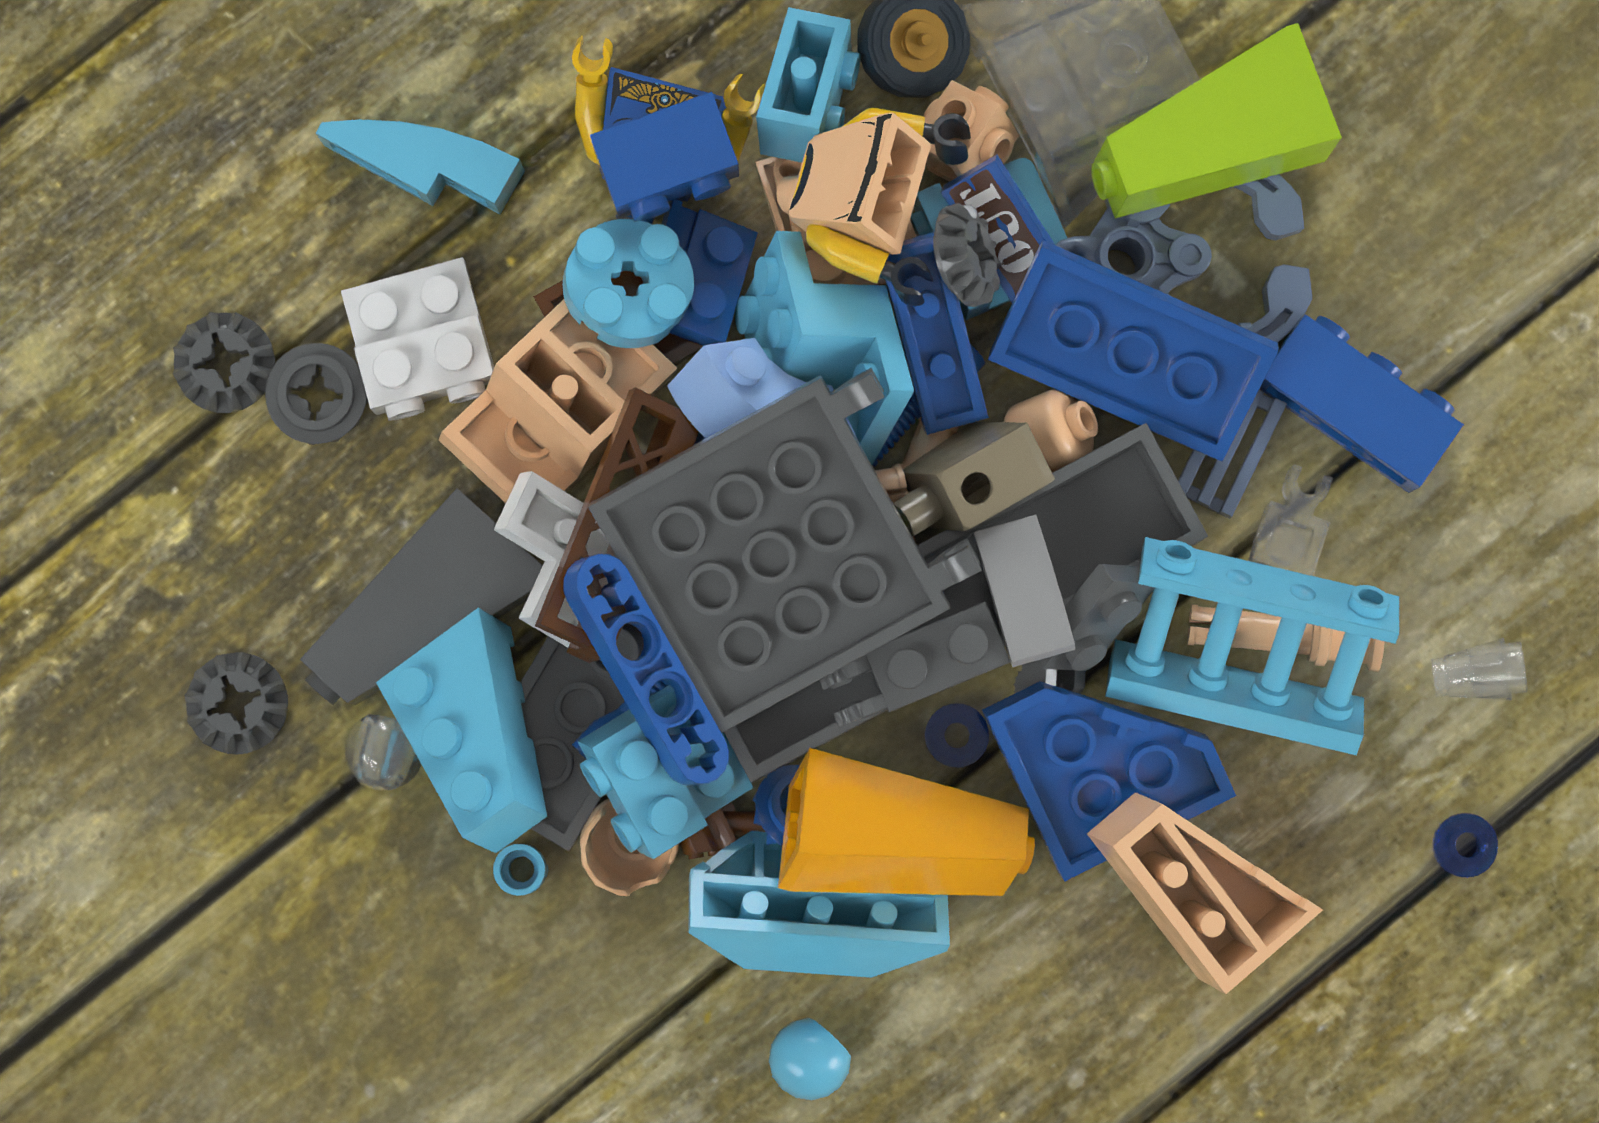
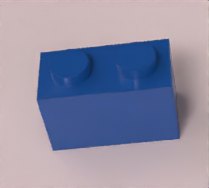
(666, 157)

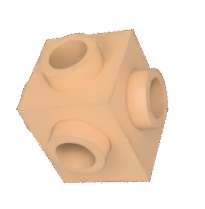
(988, 125)

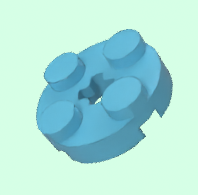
(635, 247)

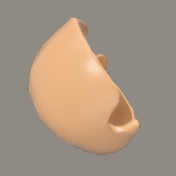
(611, 863)

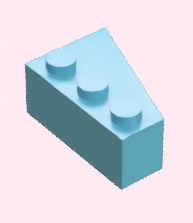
(469, 729)

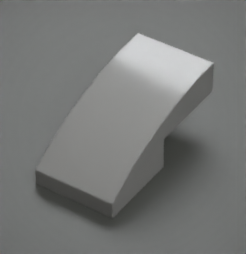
(1024, 590)

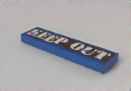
(1008, 217)

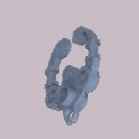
(1172, 257)

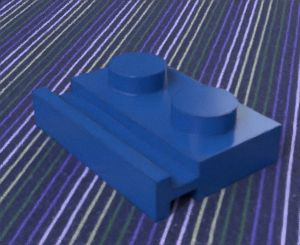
(719, 262)

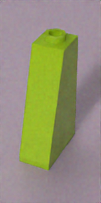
(1225, 130)

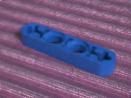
(655, 663)

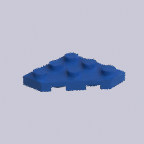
(1089, 756)

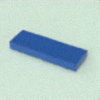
(937, 346)

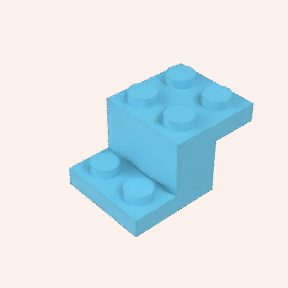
(827, 333)

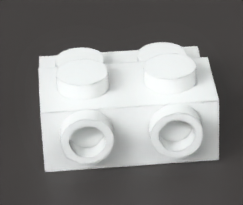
(419, 339)

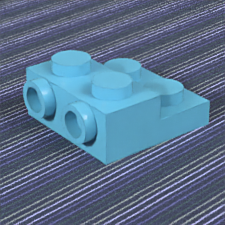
(649, 805)

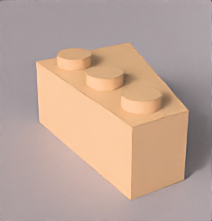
(1200, 893)

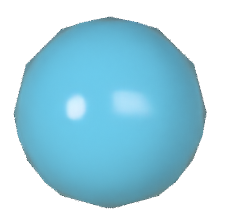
(808, 1060)

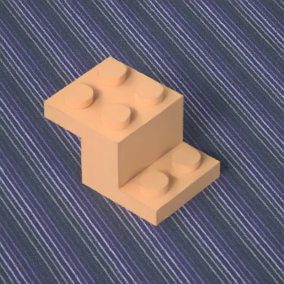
(551, 404)

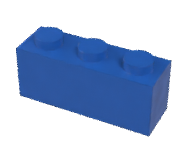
(1361, 402)

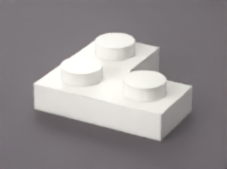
(542, 521)

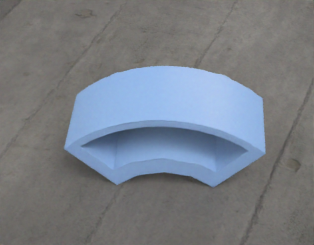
(729, 384)

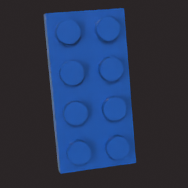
(1133, 350)

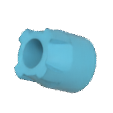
(503, 874)

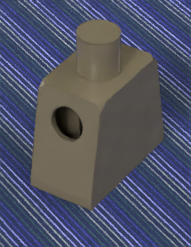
(972, 477)

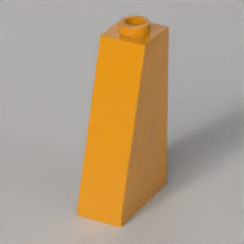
(896, 834)

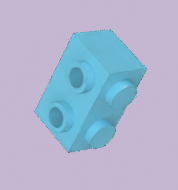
(806, 83)

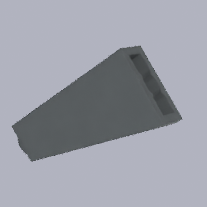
(420, 594)

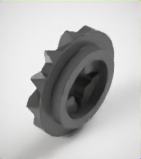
(966, 254)
(297, 371)
(247, 377)
(263, 715)

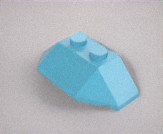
(763, 927)

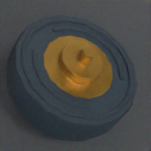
(913, 45)

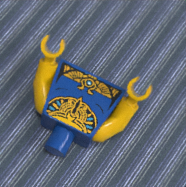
(627, 96)

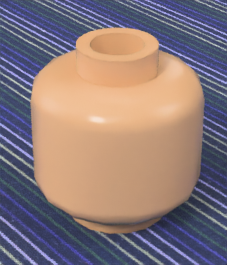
(1059, 424)

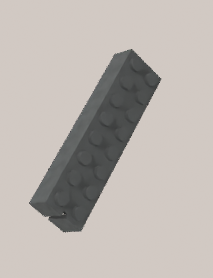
(1088, 517)

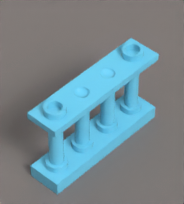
(1238, 696)

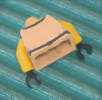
(862, 190)

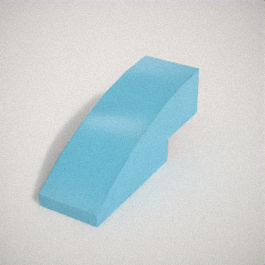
(426, 159)

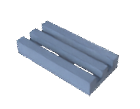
(1206, 496)

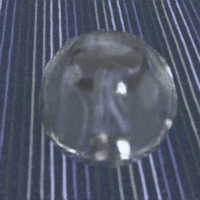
(380, 753)

